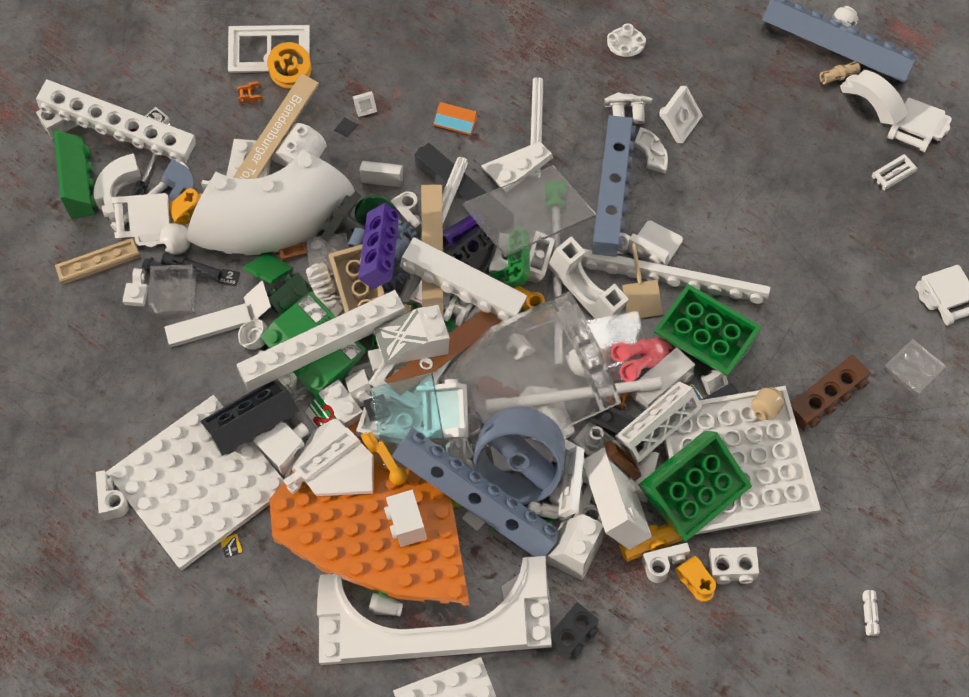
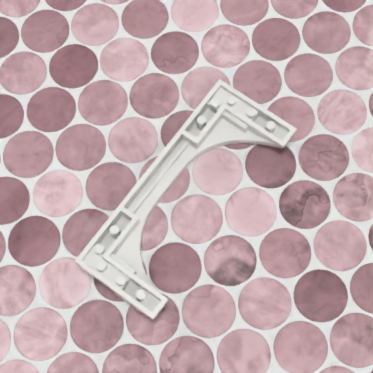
(515, 624)

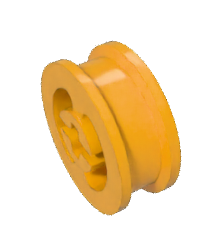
(281, 56)

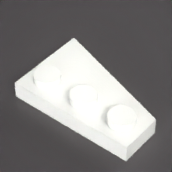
(517, 164)

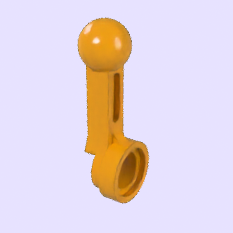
(397, 474)

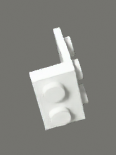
(655, 243)

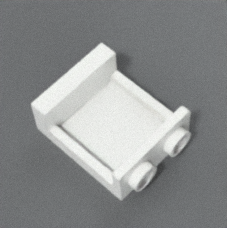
(453, 408)

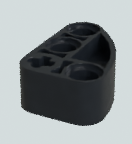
(481, 253)

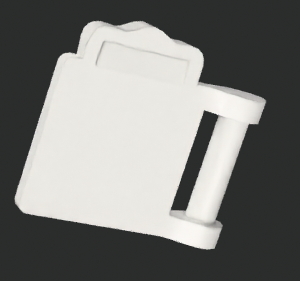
(921, 121)
(146, 217)
(944, 291)

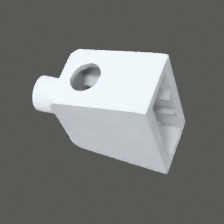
(282, 445)

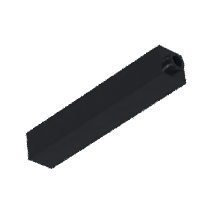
(439, 169)

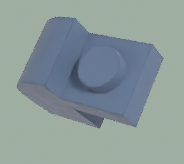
(178, 178)

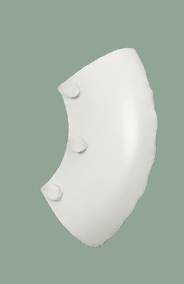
(268, 210)

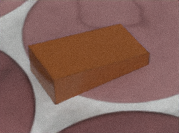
(293, 252)

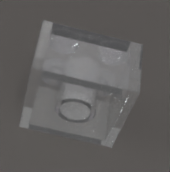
(172, 289)

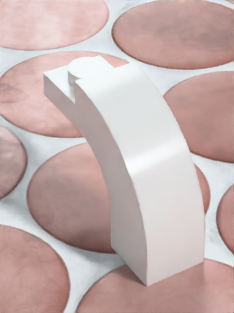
(879, 93)
(112, 180)

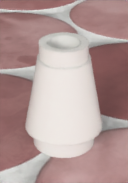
(385, 605)

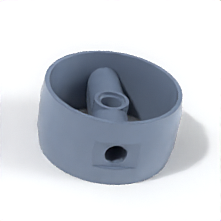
(503, 433)

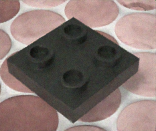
(342, 217)

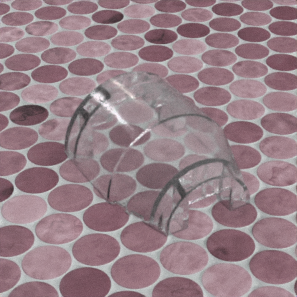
(536, 362)

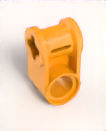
(183, 206)
(694, 576)

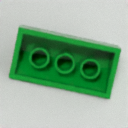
(74, 174)

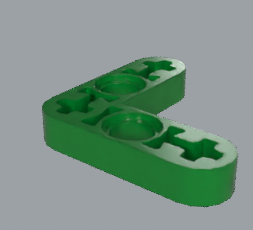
(517, 271)

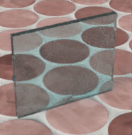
(407, 406)

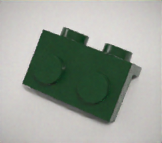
(289, 293)

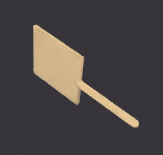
(642, 295)

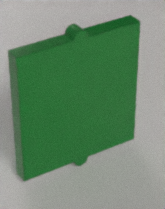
(268, 268)

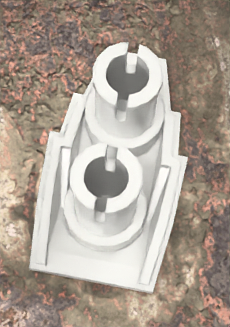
(619, 101)
(593, 438)

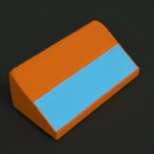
(455, 118)

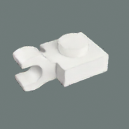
(136, 292)

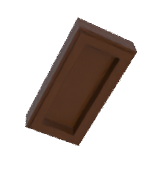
(622, 459)

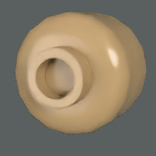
(767, 403)

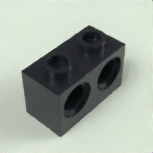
(568, 628)

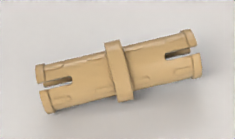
(839, 72)

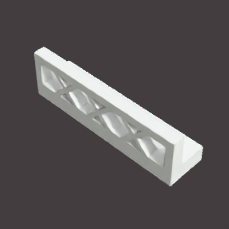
(658, 416)

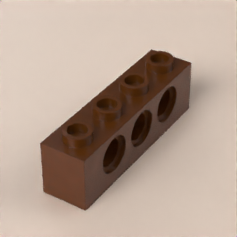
(849, 370)

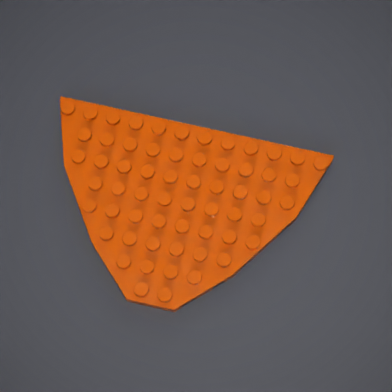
(355, 541)

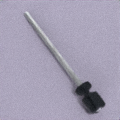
(141, 185)

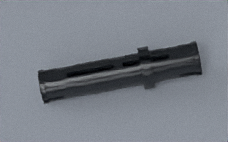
(213, 273)

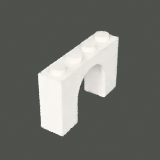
(568, 268)

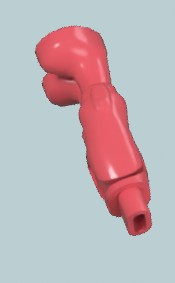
(651, 350)

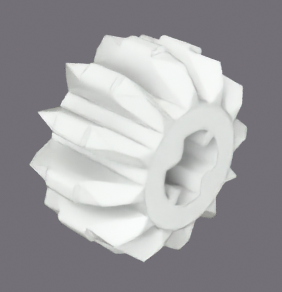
(320, 280)

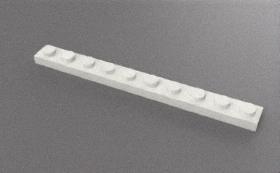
(677, 277)

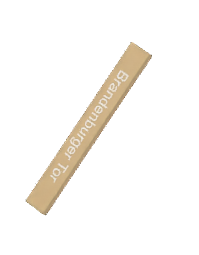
(277, 128)

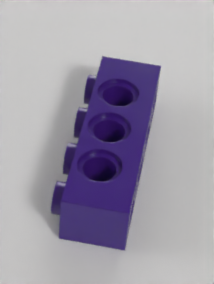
(379, 246)

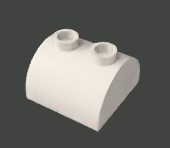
(298, 138)

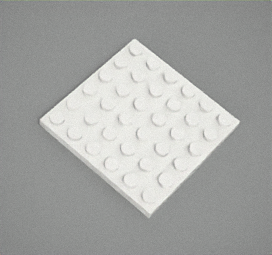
(766, 453)
(190, 490)

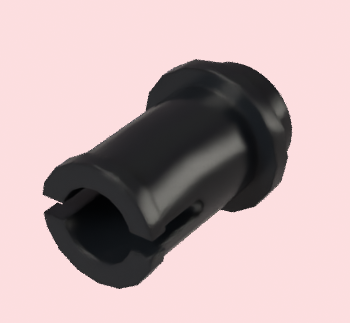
(148, 262)

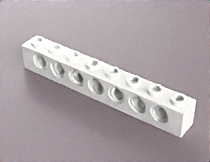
(91, 106)

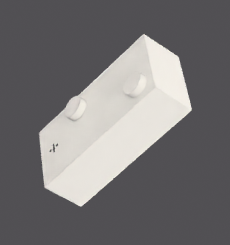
(616, 500)

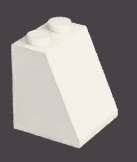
(576, 545)

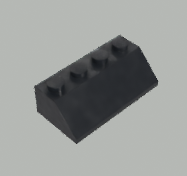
(249, 416)

